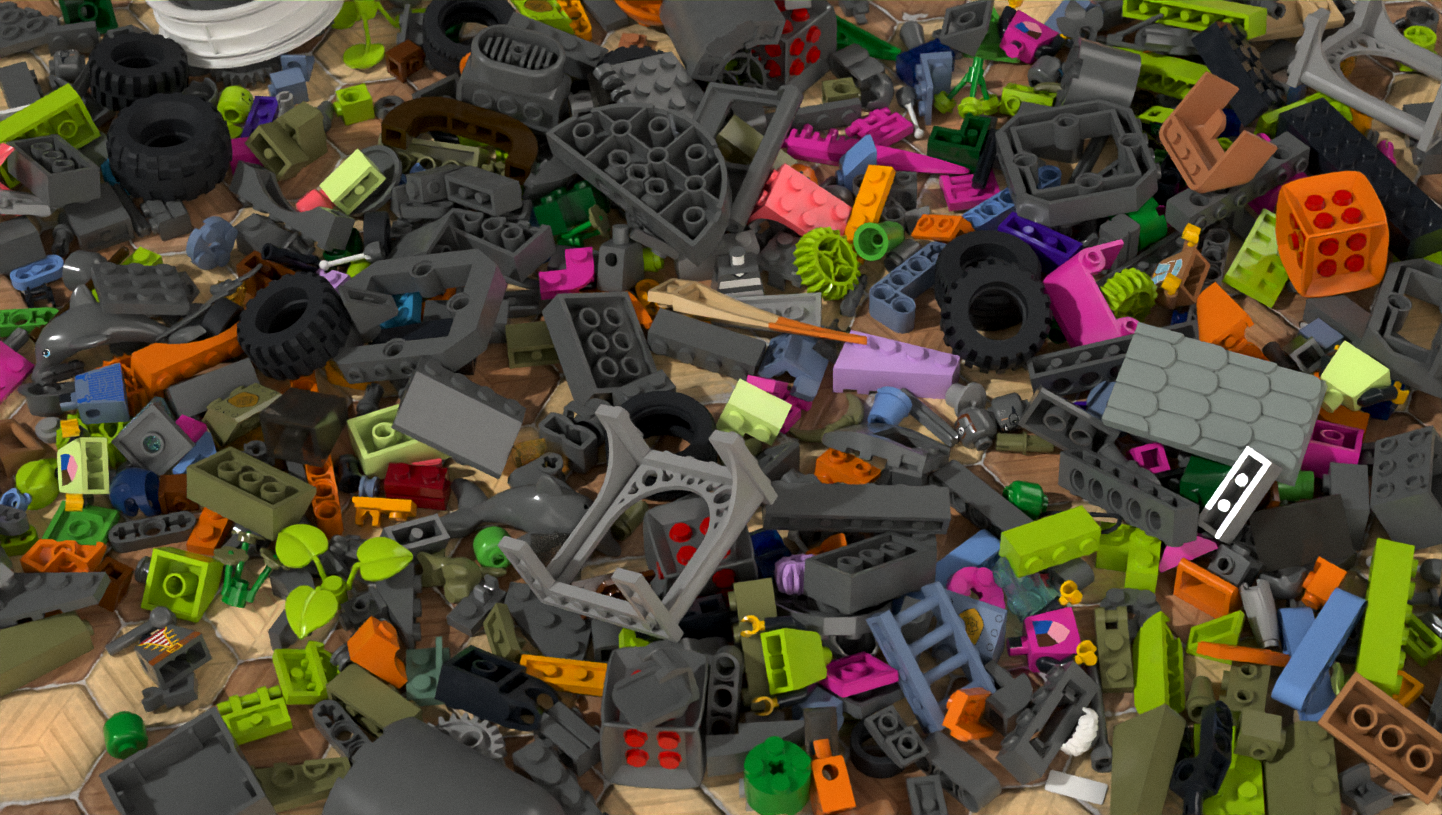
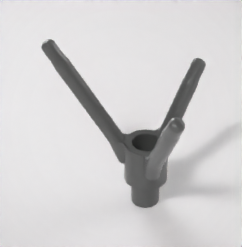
(1117, 39)

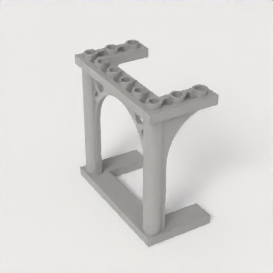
(1319, 66)
(627, 470)

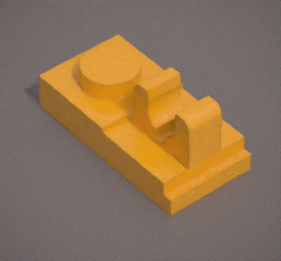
(394, 508)

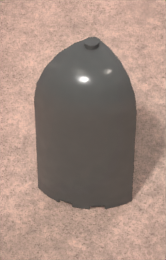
(713, 30)
(430, 773)

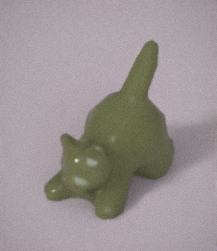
(455, 575)

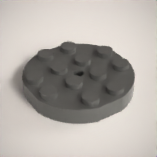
(825, 618)

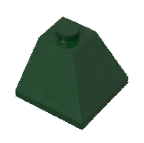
(89, 10)

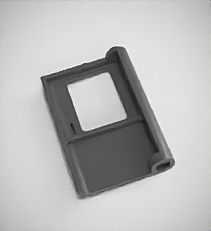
(749, 179)

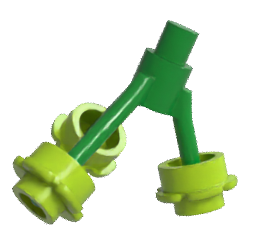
(970, 105)

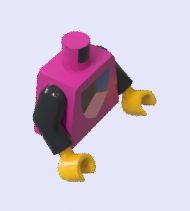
(1025, 36)
(1052, 635)

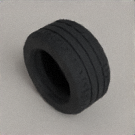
(443, 14)
(673, 415)

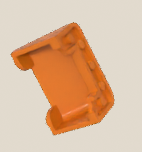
(1224, 322)

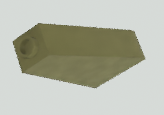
(41, 647)
(1144, 761)

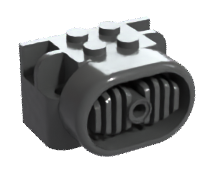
(517, 76)

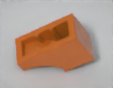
(375, 649)

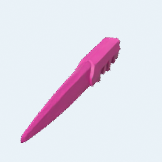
(829, 151)

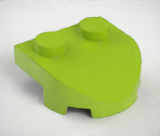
(304, 673)

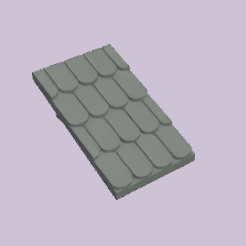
(1213, 401)

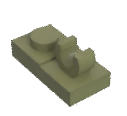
(501, 634)

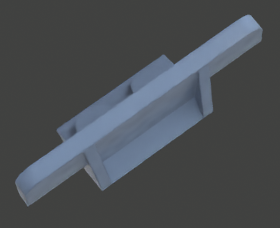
(796, 356)

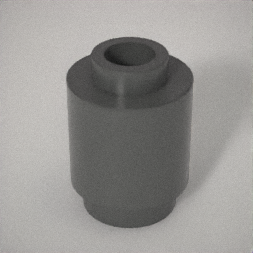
(901, 254)

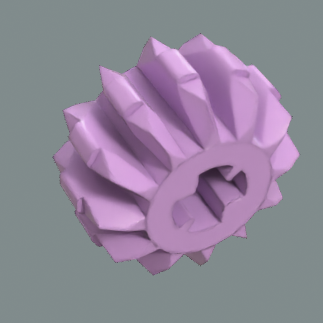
(790, 573)

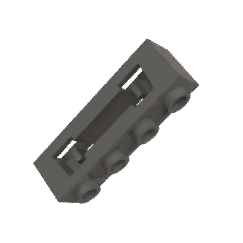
(1064, 686)

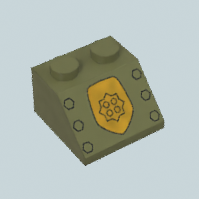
(238, 413)

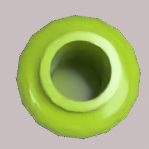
(235, 104)

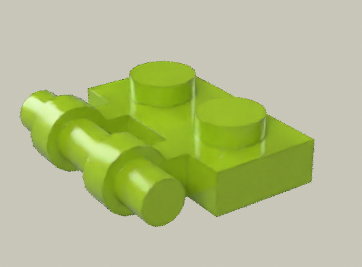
(261, 720)

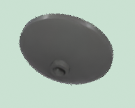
(391, 167)

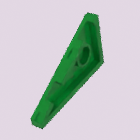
(877, 48)

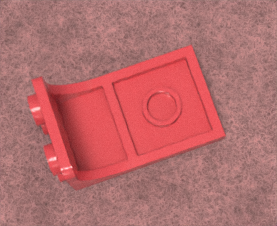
(799, 203)

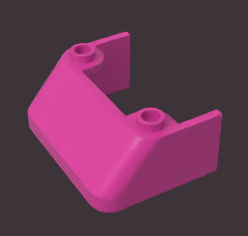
(1080, 303)

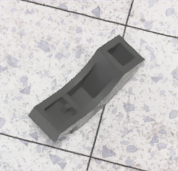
(282, 584)

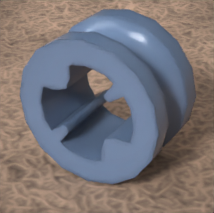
(369, 487)

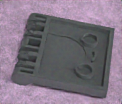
(654, 81)

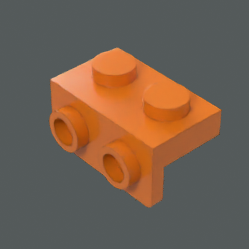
(941, 227)
(844, 467)
(965, 712)

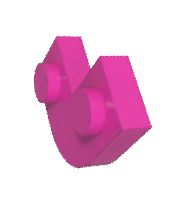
(576, 276)

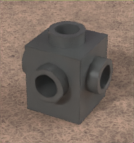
(1234, 564)

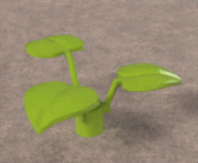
(364, 55)
(313, 608)

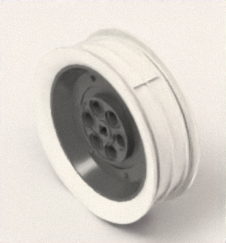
(241, 31)

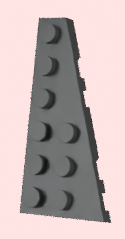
(44, 592)

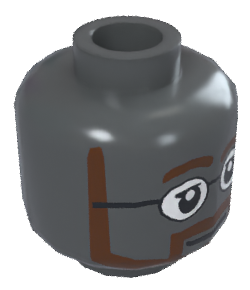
(975, 428)

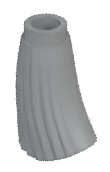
(1261, 613)

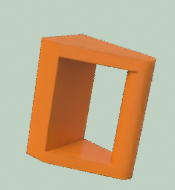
(1206, 590)

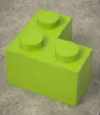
(1131, 552)

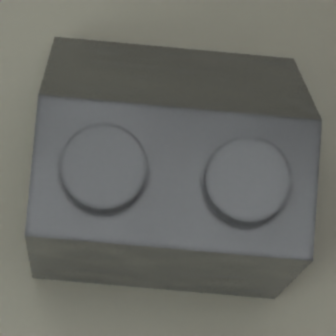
(429, 239)

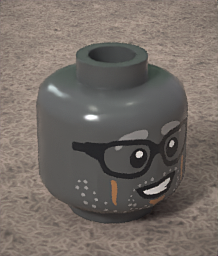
(67, 64)
(1007, 411)

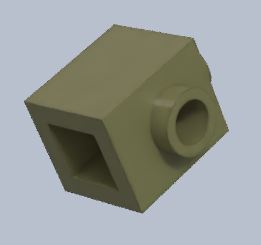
(1258, 735)

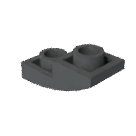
(896, 739)

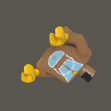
(1181, 275)

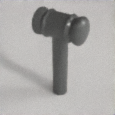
(159, 618)

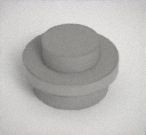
(47, 429)

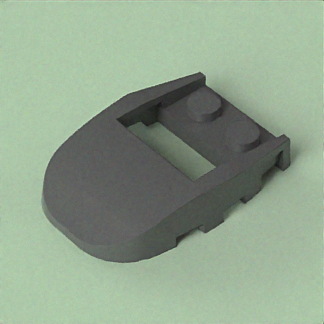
(895, 443)

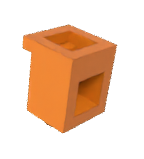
(1322, 583)

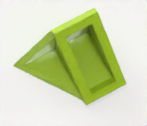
(1219, 630)

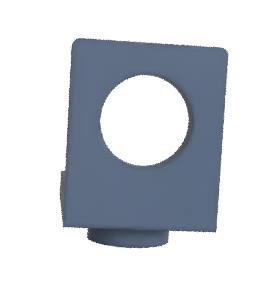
(304, 62)

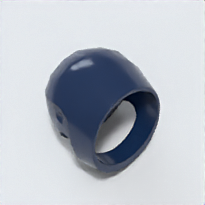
(132, 490)

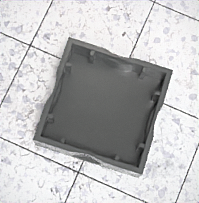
(188, 773)

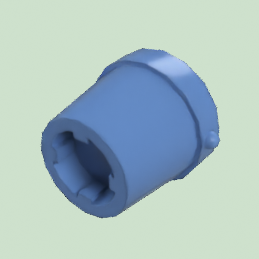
(889, 406)

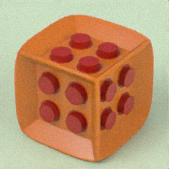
(1332, 234)

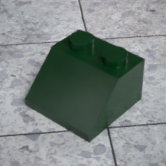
(1202, 479)

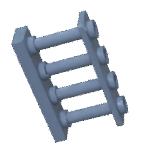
(902, 656)

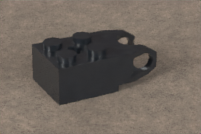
(492, 689)

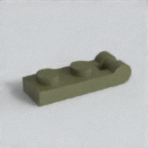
(1113, 650)

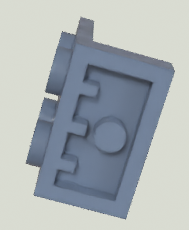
(933, 76)

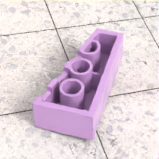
(894, 364)

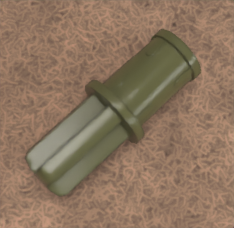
(1022, 443)

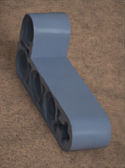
(894, 295)

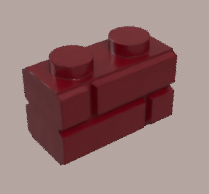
(424, 485)

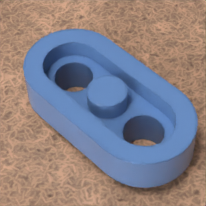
(37, 273)

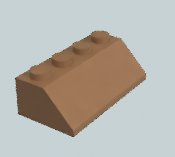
(1387, 736)

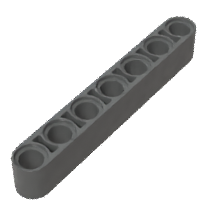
(994, 513)

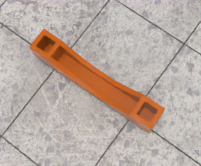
(166, 364)

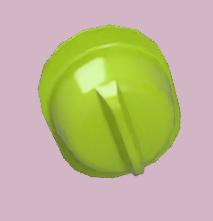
(39, 481)

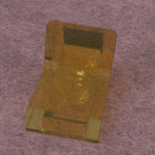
(527, 451)

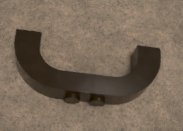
(464, 120)

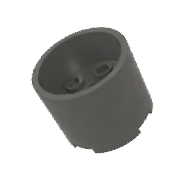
(1098, 73)

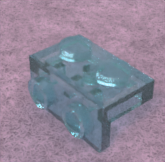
(1023, 594)

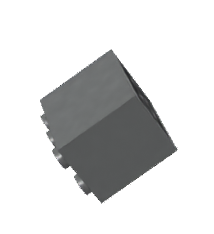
(1409, 487)

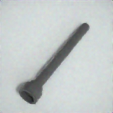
(1102, 753)

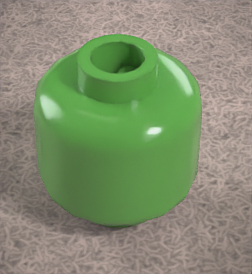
(486, 548)

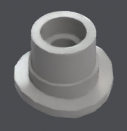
(963, 396)

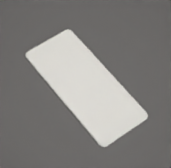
(1076, 787)

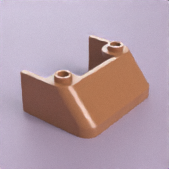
(1192, 143)

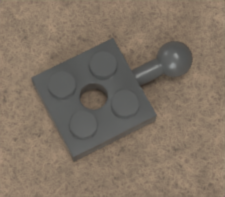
(133, 443)

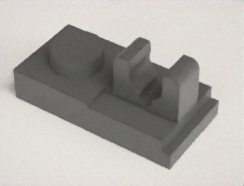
(472, 611)

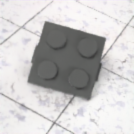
(778, 260)

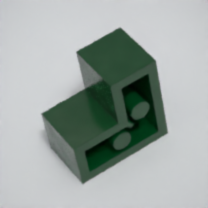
(962, 145)
(567, 208)

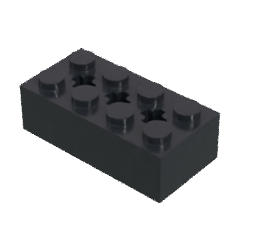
(1237, 62)

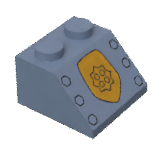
(984, 627)

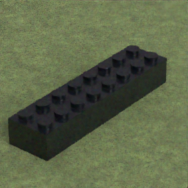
(1338, 146)

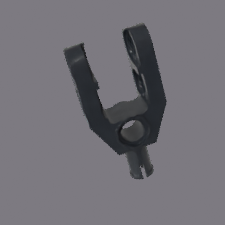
(1202, 775)

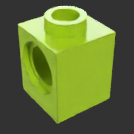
(354, 104)

